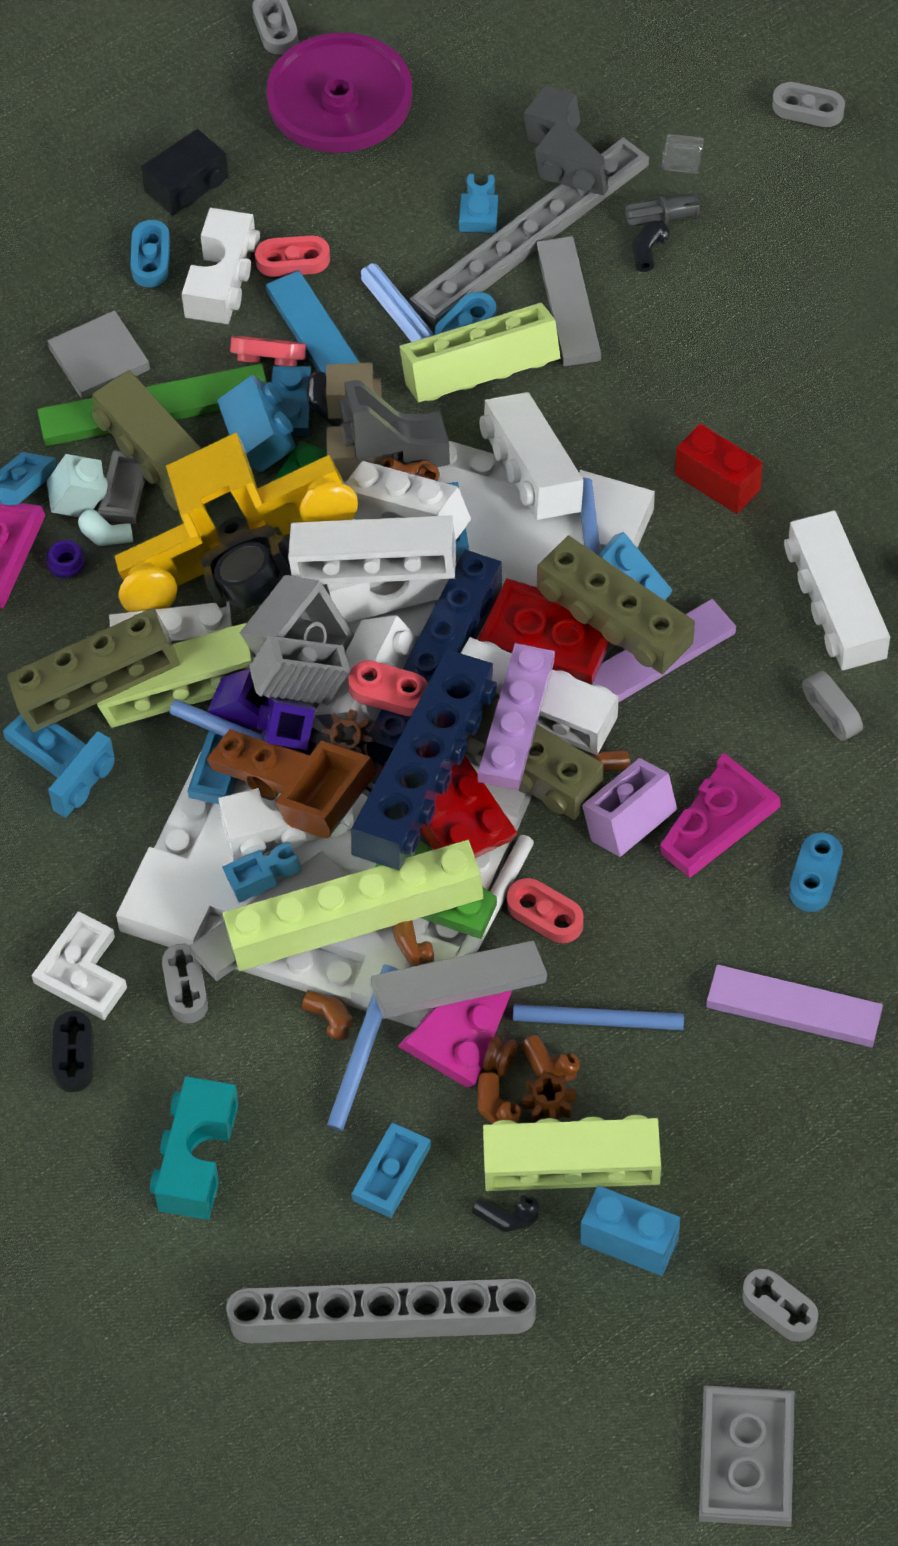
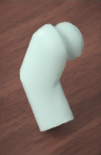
(101, 532)

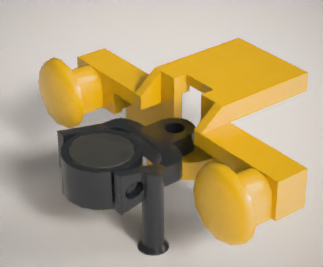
(237, 553)

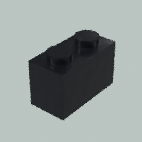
(185, 172)

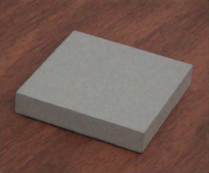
(97, 353)

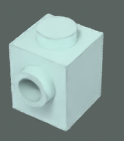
(76, 485)

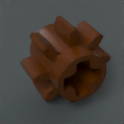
(360, 737)
(551, 1087)

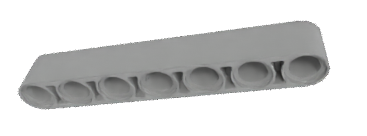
(363, 1298)

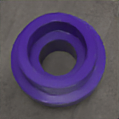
(63, 551)

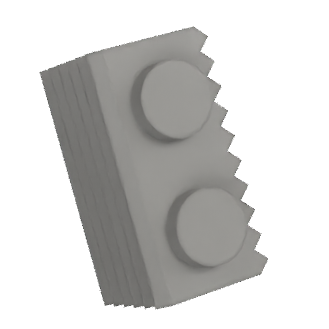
(299, 669)

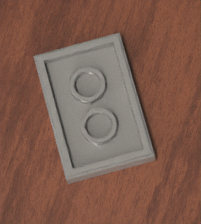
(747, 1456)

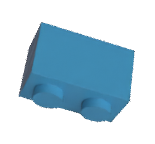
(258, 419)
(630, 1230)

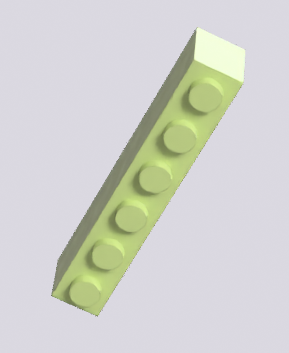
(353, 905)

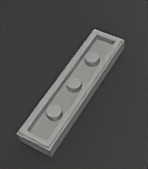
(568, 301)
(214, 948)
(458, 979)

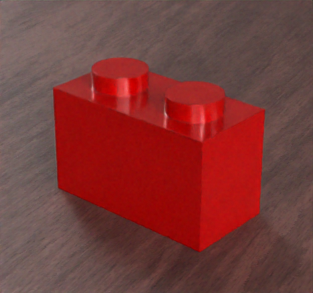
(718, 468)

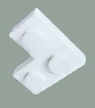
(72, 970)

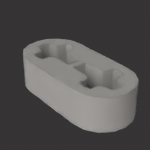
(832, 705)
(176, 984)
(785, 1297)

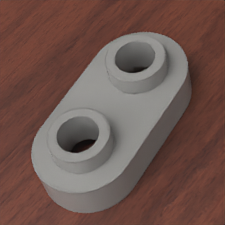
(275, 25)
(808, 104)

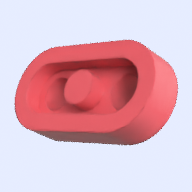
(292, 254)
(251, 348)
(386, 689)
(548, 910)

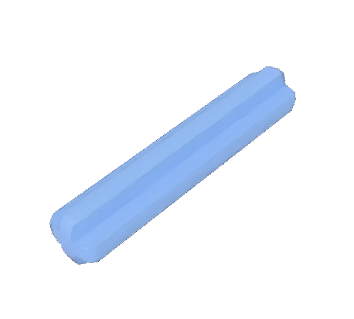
(394, 303)

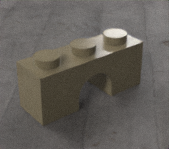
(336, 375)

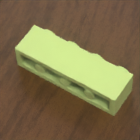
(480, 352)
(195, 680)
(571, 1153)

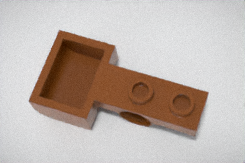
(313, 788)

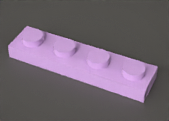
(516, 717)

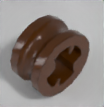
(500, 1055)

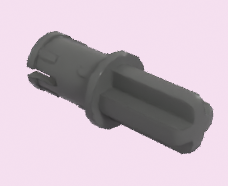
(662, 209)

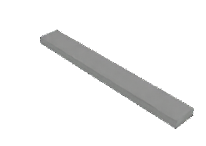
(519, 237)

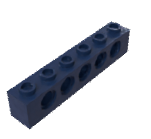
(455, 618)
(423, 760)

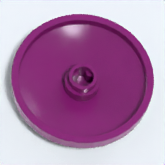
(339, 92)

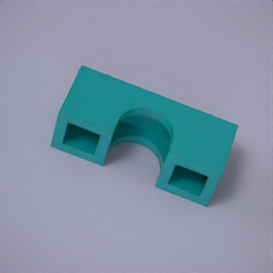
(200, 1113)

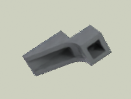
(562, 152)
(380, 430)

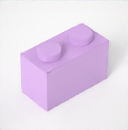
(629, 807)

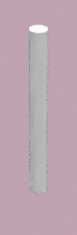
(503, 882)

